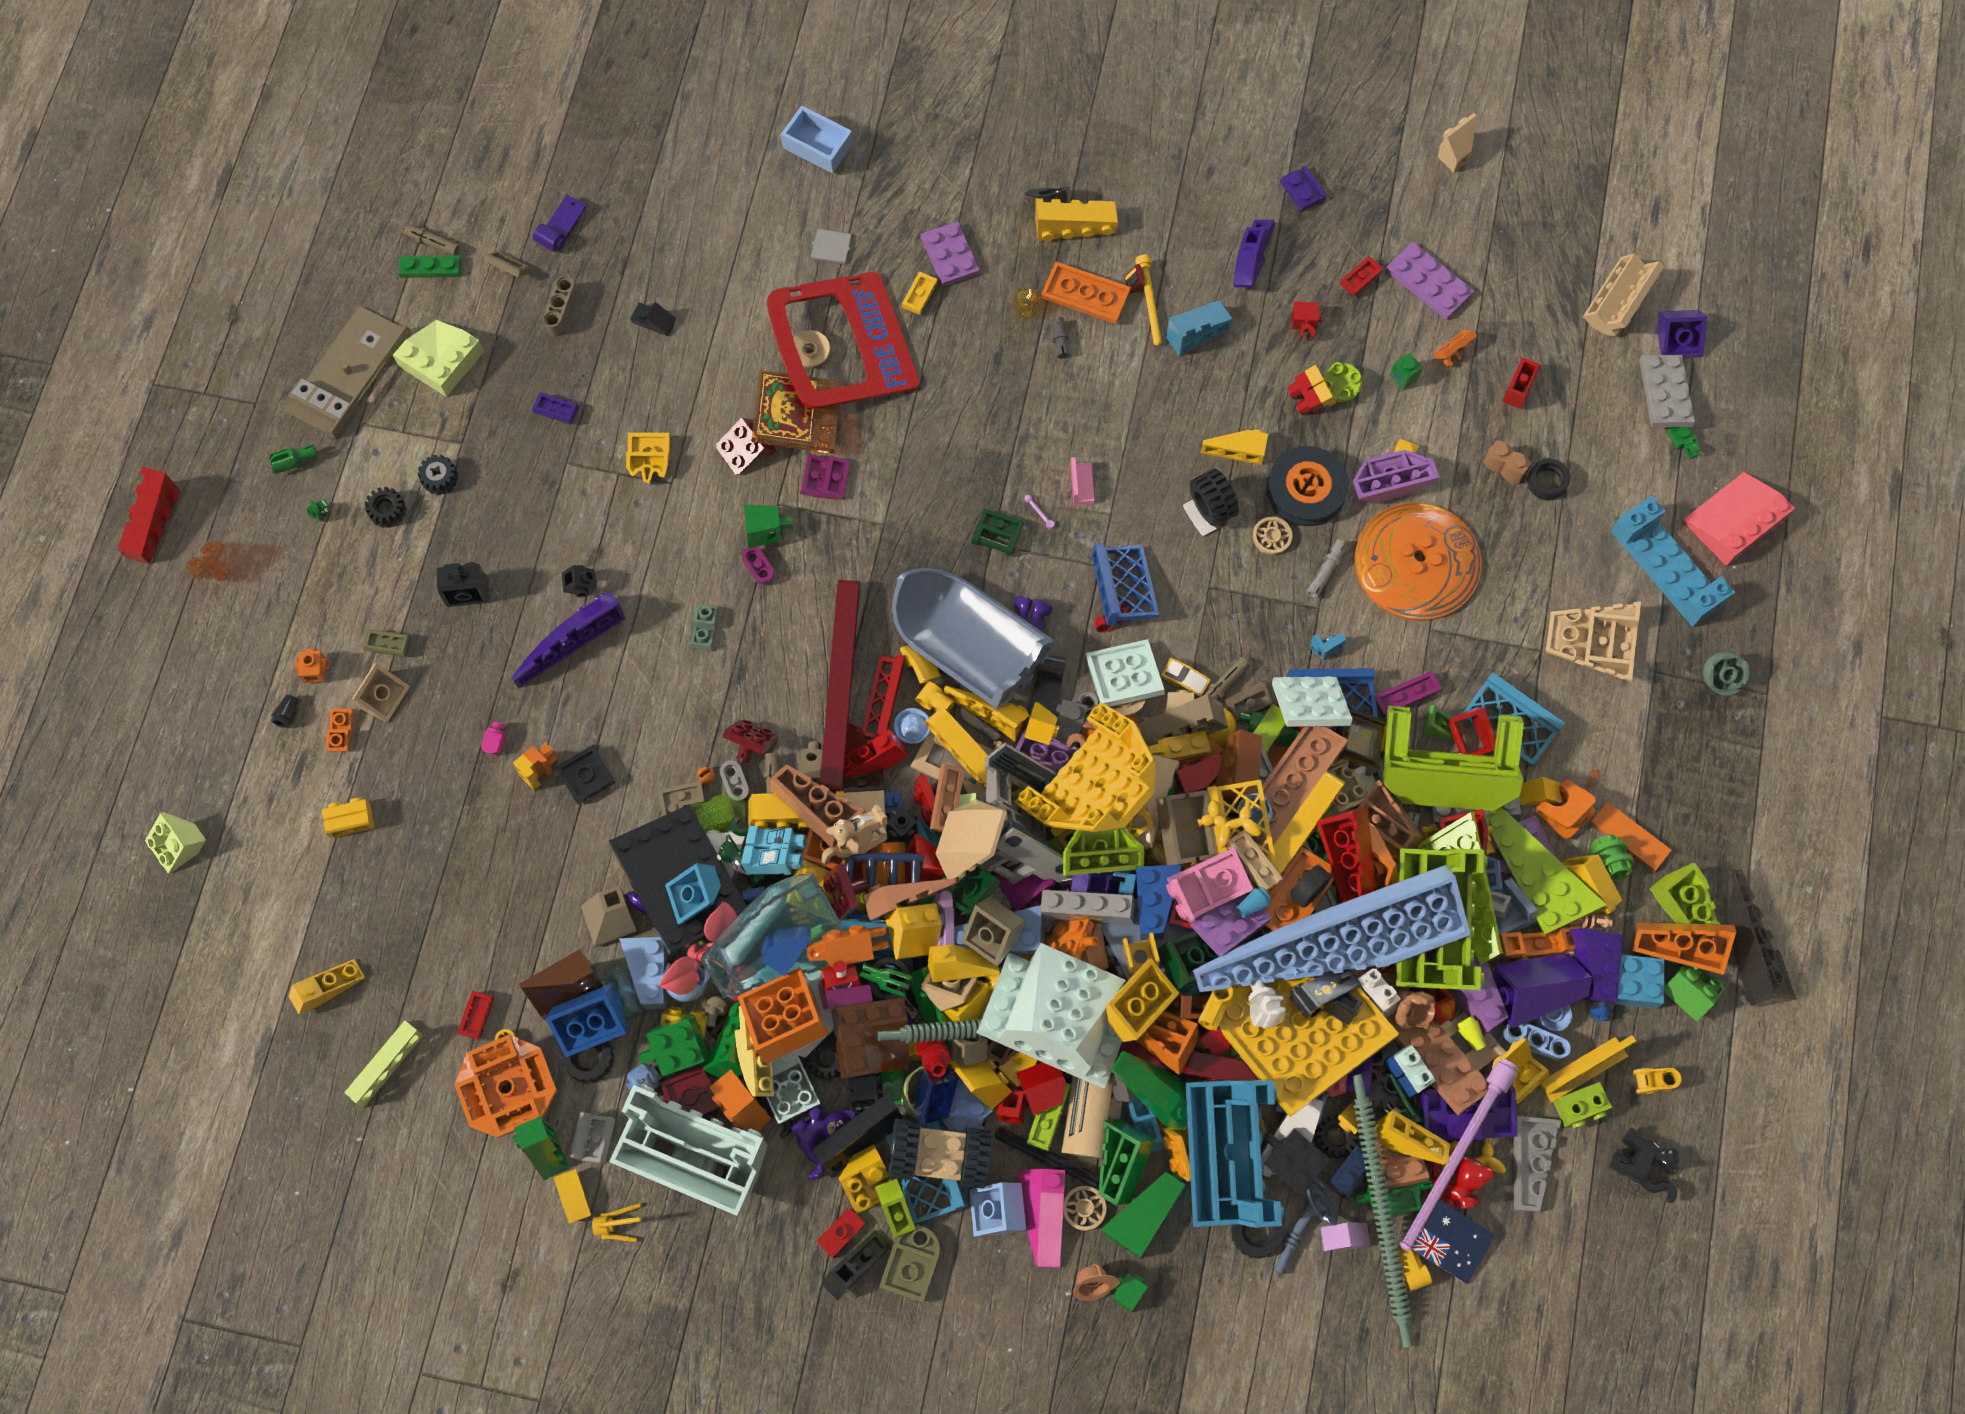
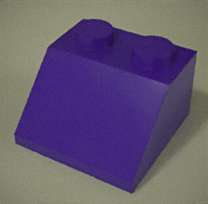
(1682, 332)

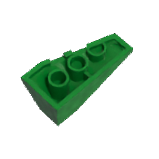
(1155, 1087)

